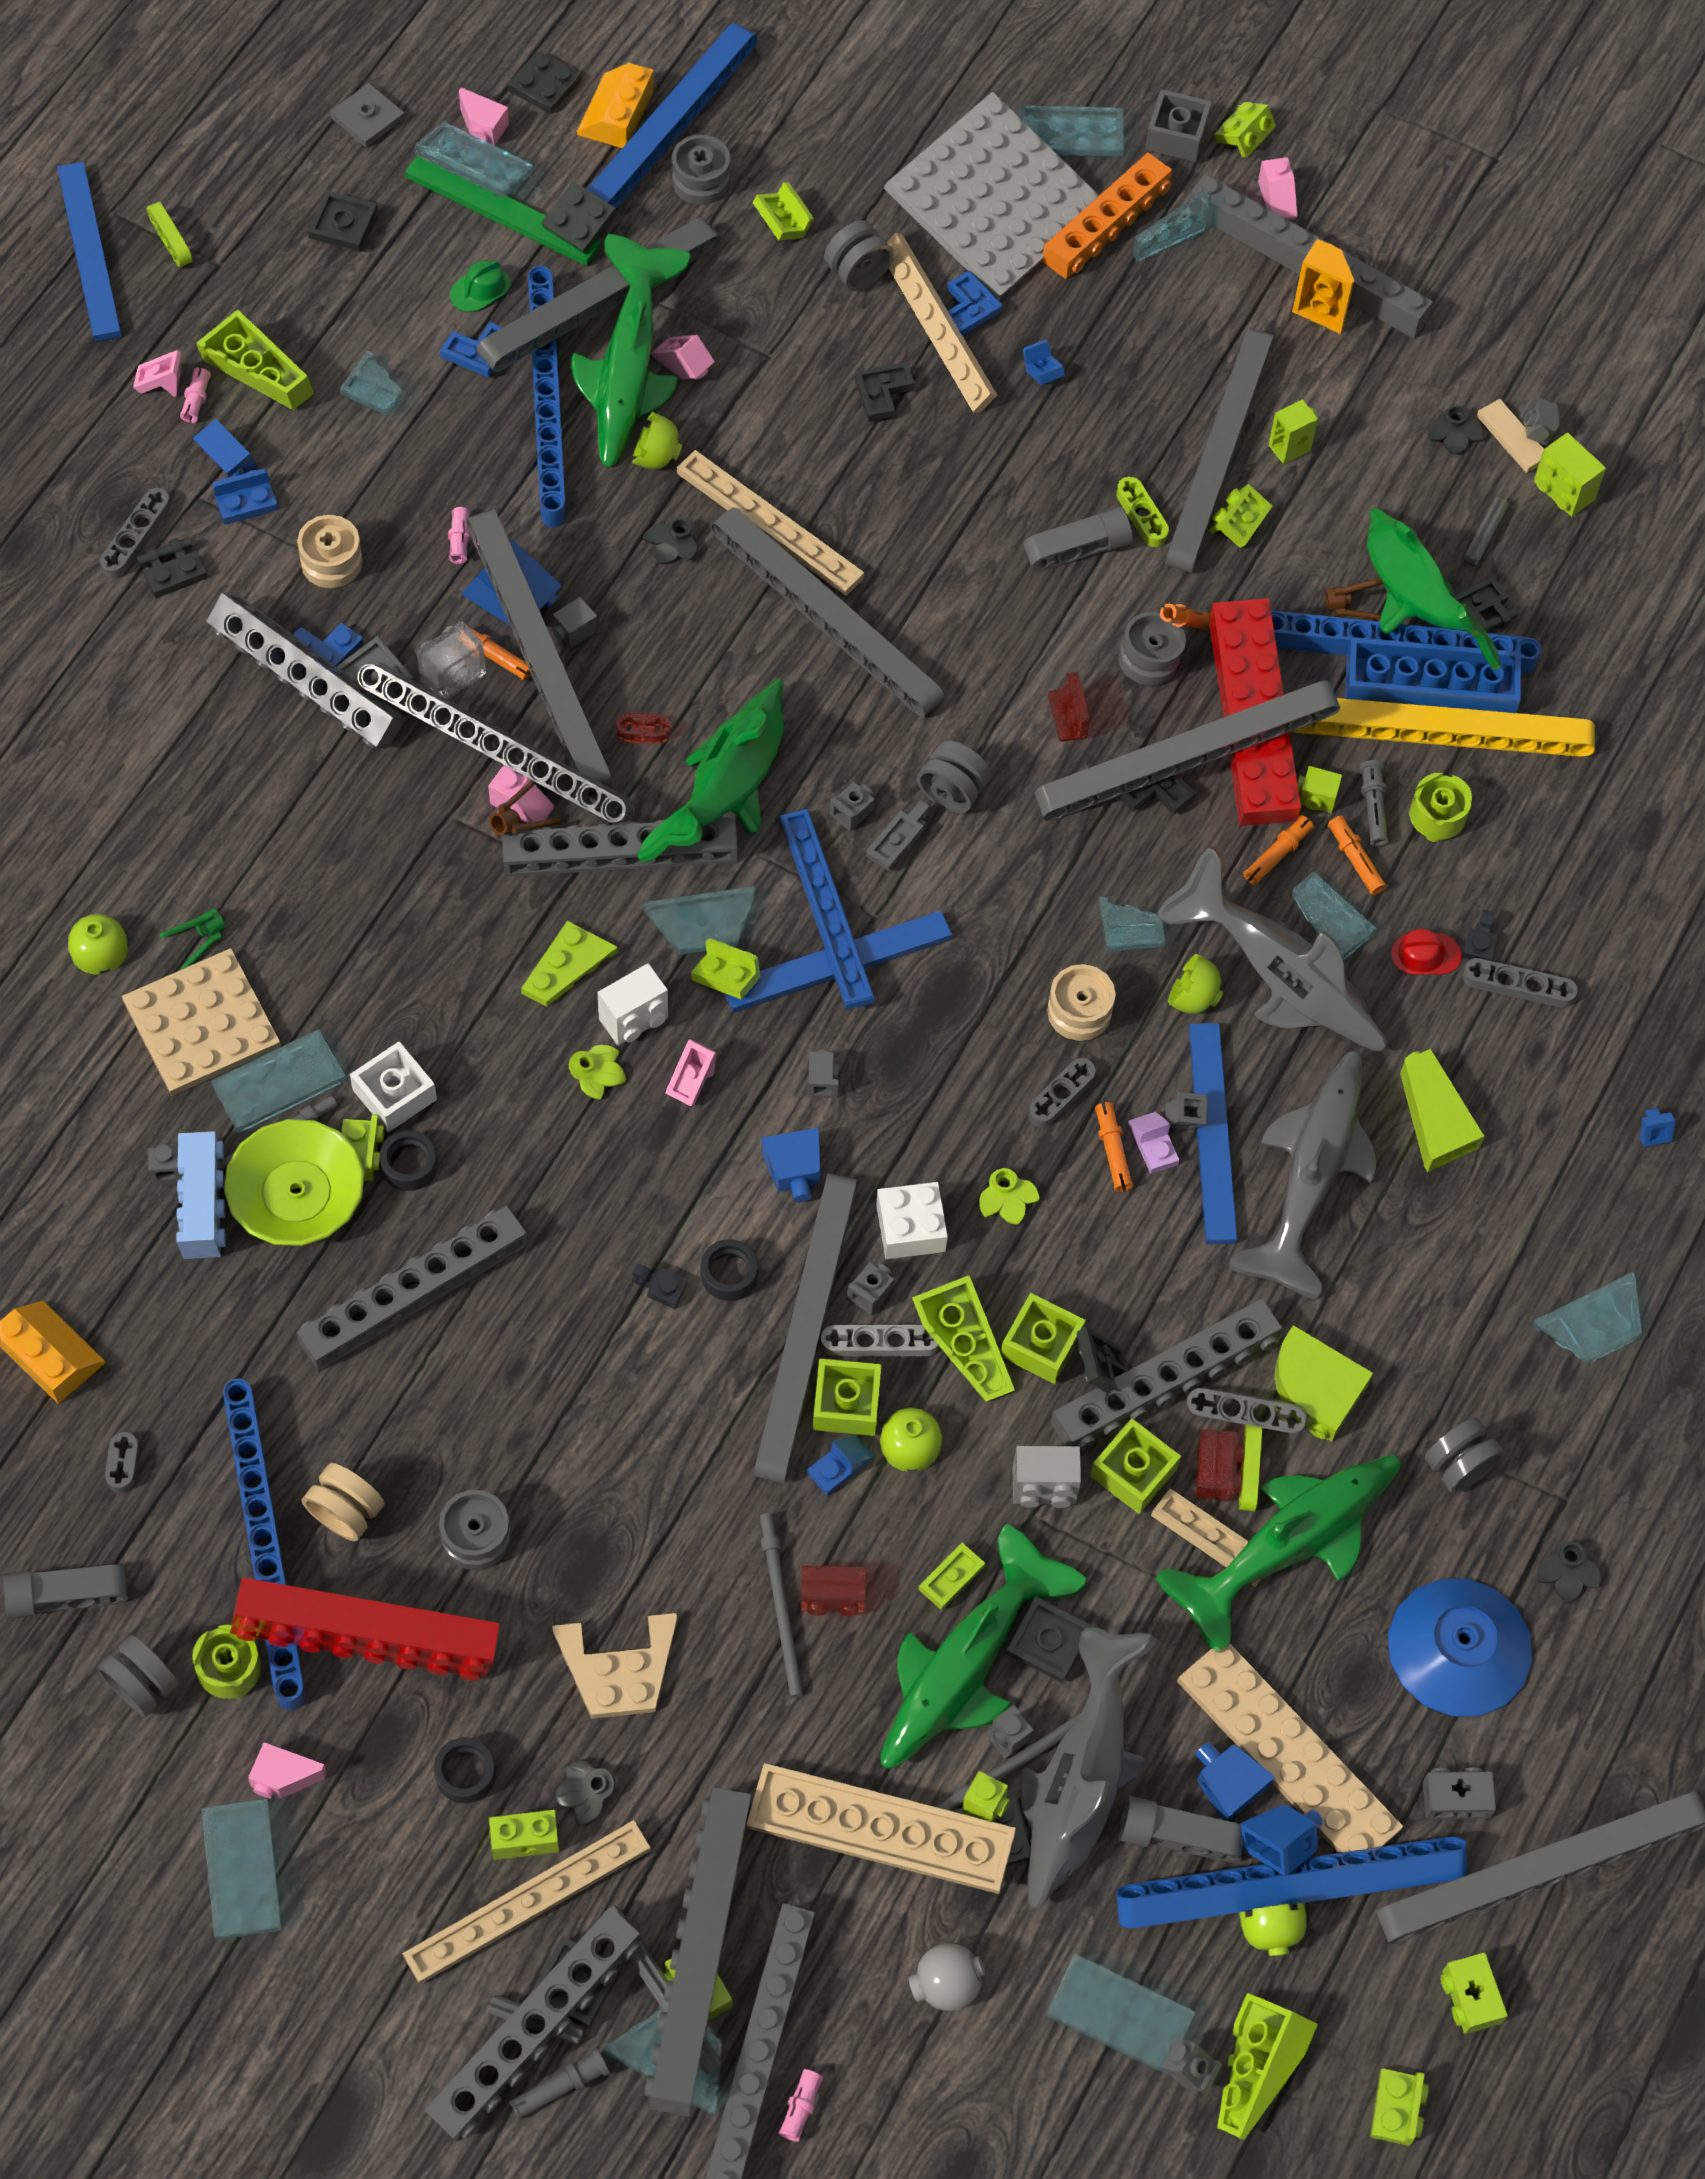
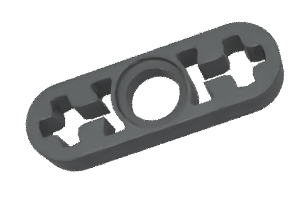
(1065, 1080)

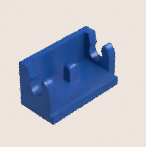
(225, 449)

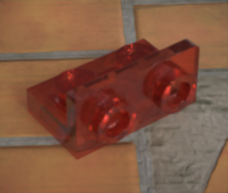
(1070, 709)

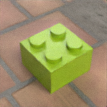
(1569, 474)
(1042, 1338)
(847, 1397)
(1135, 1466)

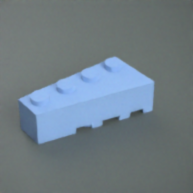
(200, 1195)

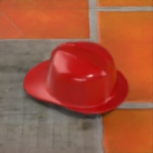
(1426, 953)

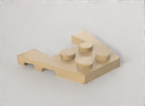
(619, 1680)

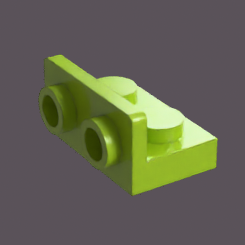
(1241, 515)
(727, 969)
(365, 1138)
(1398, 2107)

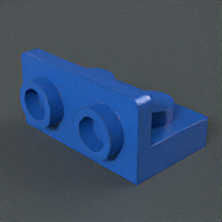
(244, 496)

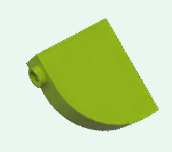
(1318, 1381)

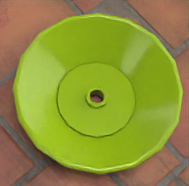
(287, 1158)

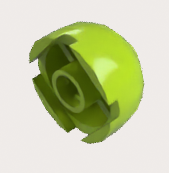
(657, 443)
(97, 944)
(1197, 987)
(911, 1439)
(1274, 1927)

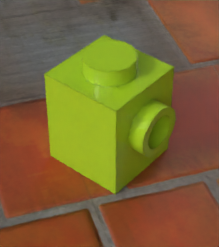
(1319, 789)
(986, 1798)

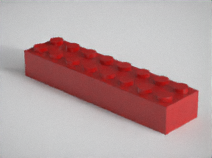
(1247, 677)
(364, 1629)

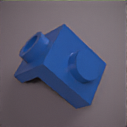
(1041, 364)

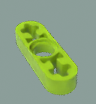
(169, 234)
(1142, 523)
(1250, 1468)

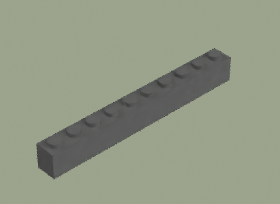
(1290, 245)
(700, 1952)
(761, 2044)

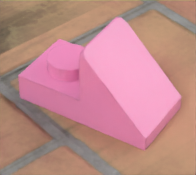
(160, 372)
(691, 1072)

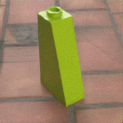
(1437, 1111)

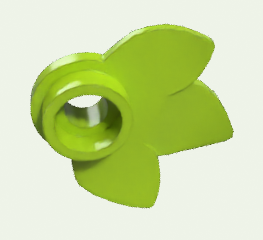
(601, 1070)
(1008, 1200)

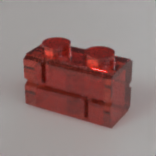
(1217, 1465)
(833, 1590)

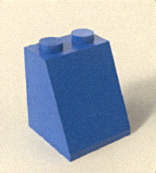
(538, 579)

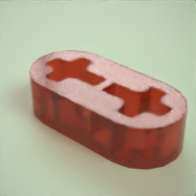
(643, 728)

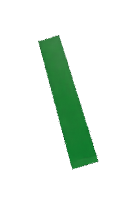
(499, 209)

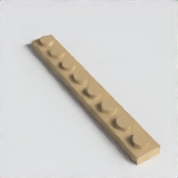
(939, 326)
(784, 531)
(526, 1902)

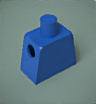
(793, 1161)
(1231, 1779)
(1282, 1837)

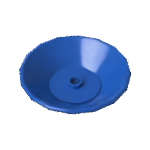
(1456, 1675)

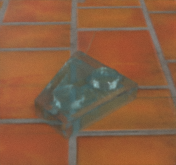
(371, 386)
(1129, 928)

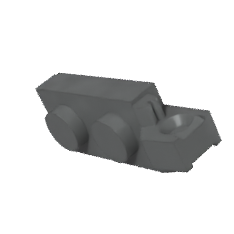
(898, 836)

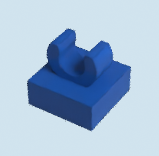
(1656, 1128)

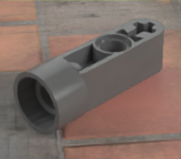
(1079, 539)
(63, 1589)
(1195, 1834)

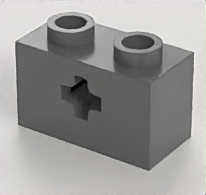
(1445, 1803)

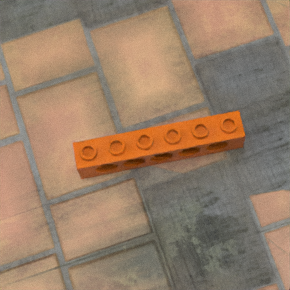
(1107, 216)

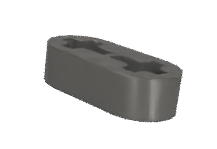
(115, 1461)

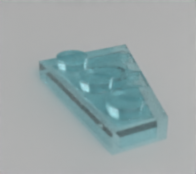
(1175, 227)
(1332, 914)

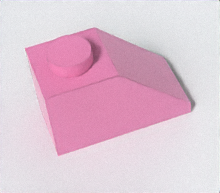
(483, 116)
(1278, 187)
(684, 356)
(531, 806)
(283, 1772)

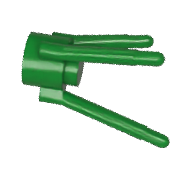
(208, 925)

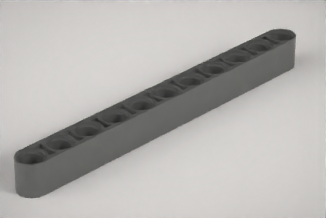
(582, 302)
(1219, 450)
(828, 612)
(537, 646)
(508, 745)
(1187, 750)
(805, 1328)
(1542, 1867)

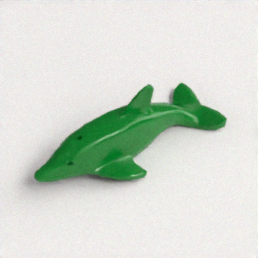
(621, 383)
(1417, 584)
(727, 773)
(1312, 1521)
(947, 1686)

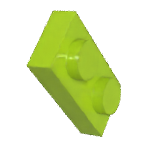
(951, 1576)

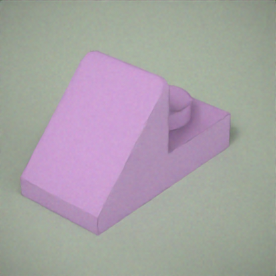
(1153, 1141)

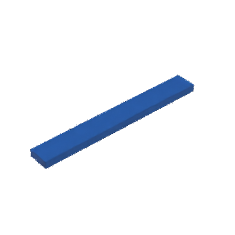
(89, 251)
(827, 909)
(872, 948)
(1213, 1137)

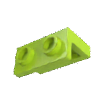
(1247, 127)
(784, 213)

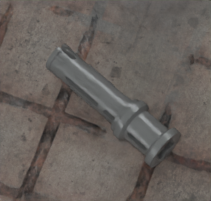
(1373, 792)
(574, 2076)

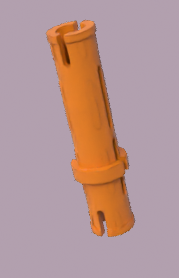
(1182, 616)
(503, 657)
(1286, 842)
(1352, 848)
(1111, 1135)

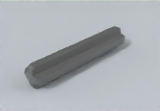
(1486, 531)
(504, 2008)

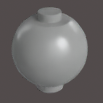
(947, 1977)

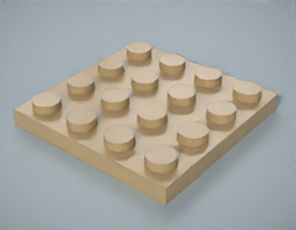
(201, 1022)

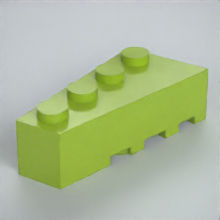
(252, 358)

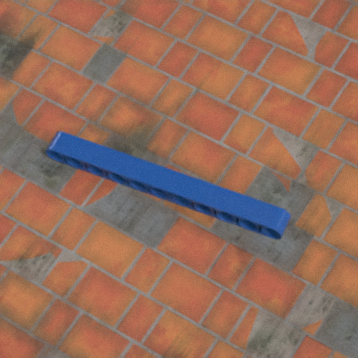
(674, 115)
(547, 405)
(1317, 627)
(261, 1527)
(1313, 1880)

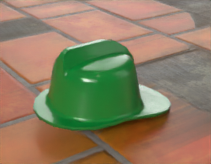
(480, 286)

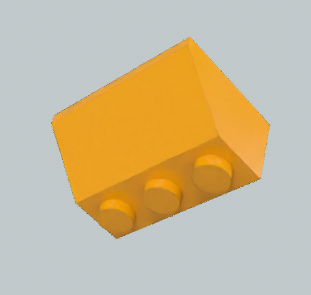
(618, 105)
(1324, 287)
(48, 1349)

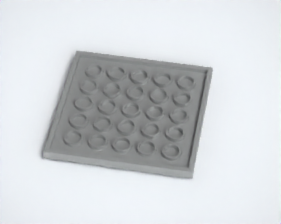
(991, 194)

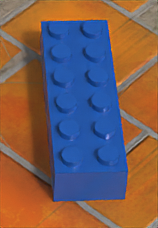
(1431, 675)

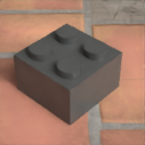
(1178, 125)

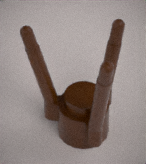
(1339, 598)
(509, 819)

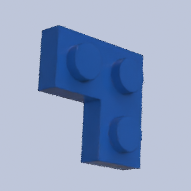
(975, 301)
(463, 352)
(336, 647)

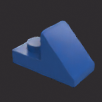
(840, 1464)

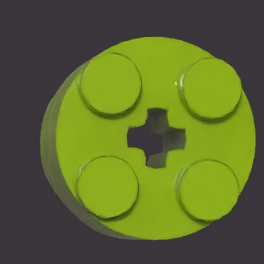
(1440, 806)
(234, 1678)

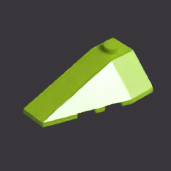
(962, 1331)
(1265, 2055)

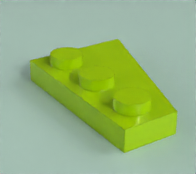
(565, 962)

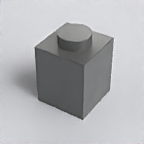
(574, 623)

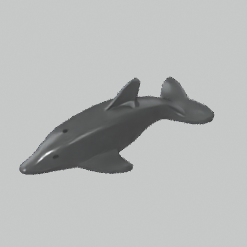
(1303, 977)
(1322, 1144)
(1078, 1788)

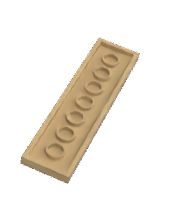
(1289, 1750)
(881, 1828)

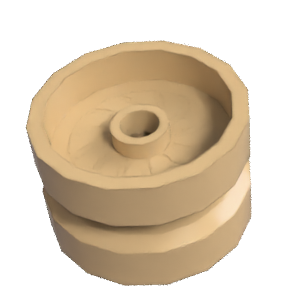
(330, 551)
(1081, 1002)
(343, 1502)

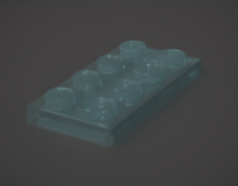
(1077, 129)
(473, 159)
(278, 1081)
(241, 1869)
(1119, 2012)

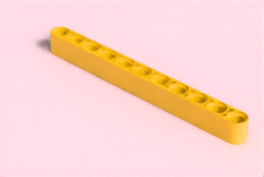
(1458, 728)

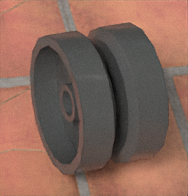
(701, 169)
(858, 255)
(1151, 649)
(953, 776)
(1464, 1455)
(475, 1529)
(140, 1673)

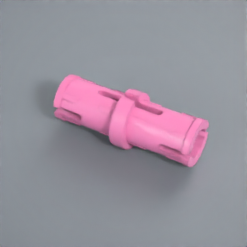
(195, 395)
(459, 535)
(801, 2105)

